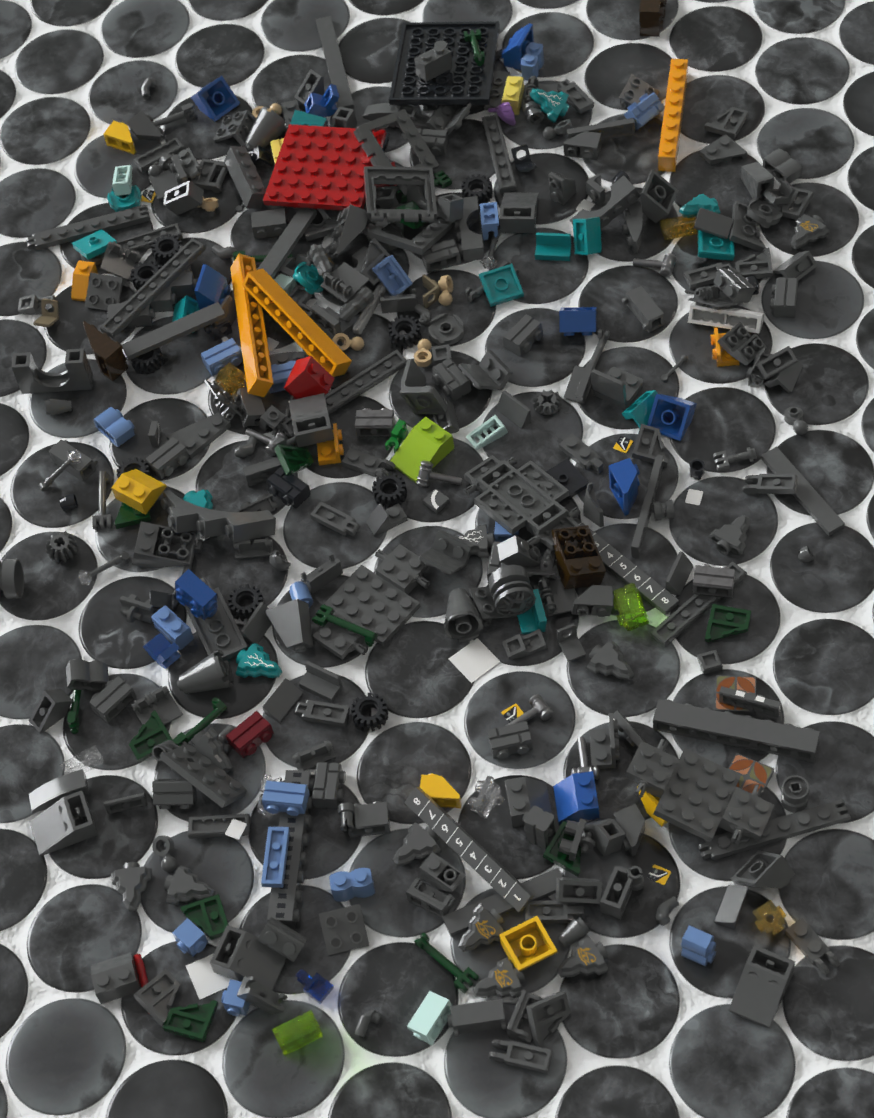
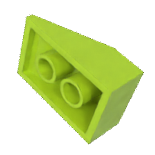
(424, 443)

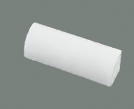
(726, 317)

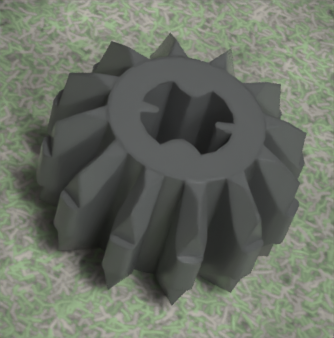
(61, 547)

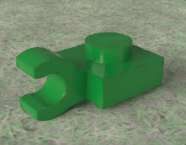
(398, 434)

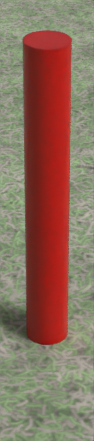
(140, 970)

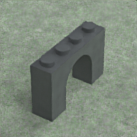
(34, 380)

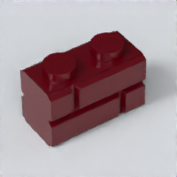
(250, 734)

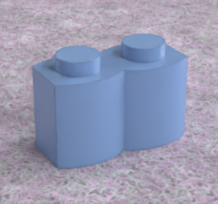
(532, 60)
(114, 426)
(354, 884)
(698, 946)

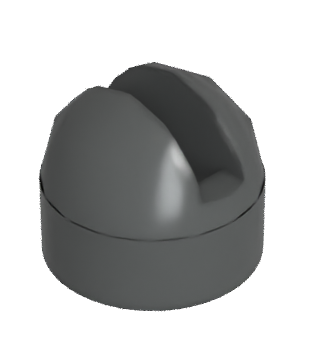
(805, 555)

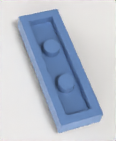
(275, 857)

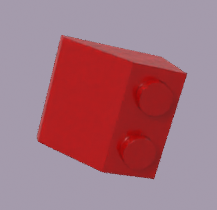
(308, 379)

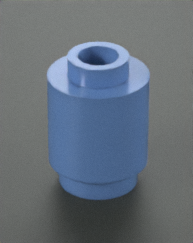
(300, 591)

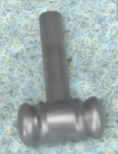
(665, 265)
(265, 439)
(426, 474)
(538, 707)
(584, 760)

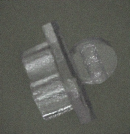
(488, 796)

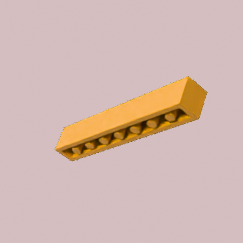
(673, 115)
(296, 322)

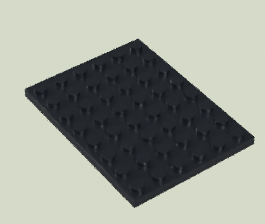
(457, 86)

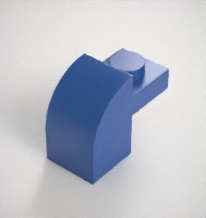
(324, 104)
(162, 651)

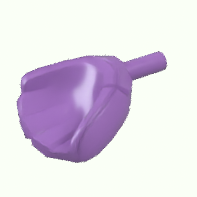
(505, 112)

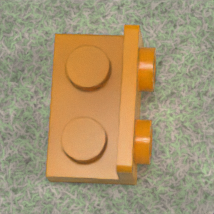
(723, 358)
(331, 451)

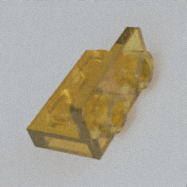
(678, 227)

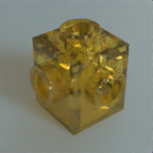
(230, 378)
(766, 910)

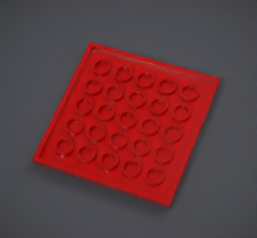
(320, 169)

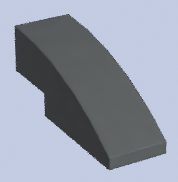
(54, 790)

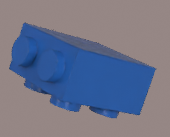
(196, 595)

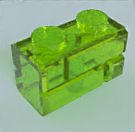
(630, 607)
(297, 1032)

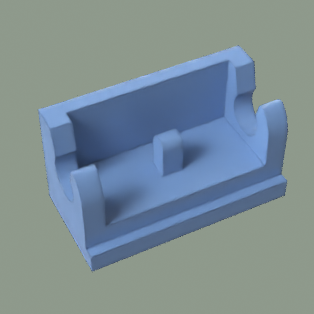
(489, 219)
(392, 275)

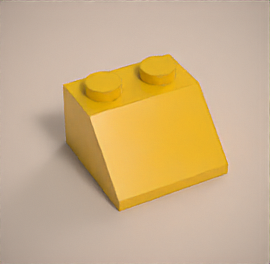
(138, 490)
(527, 944)

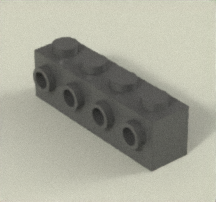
(245, 177)

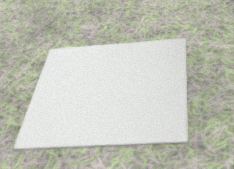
(474, 660)
(204, 978)

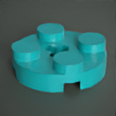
(132, 200)
(308, 278)

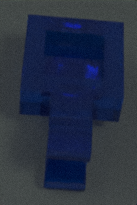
(315, 986)

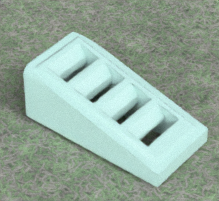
(122, 182)
(488, 425)

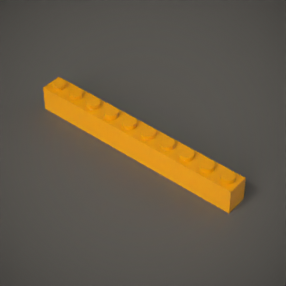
(251, 330)

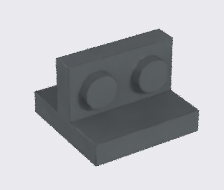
(329, 321)

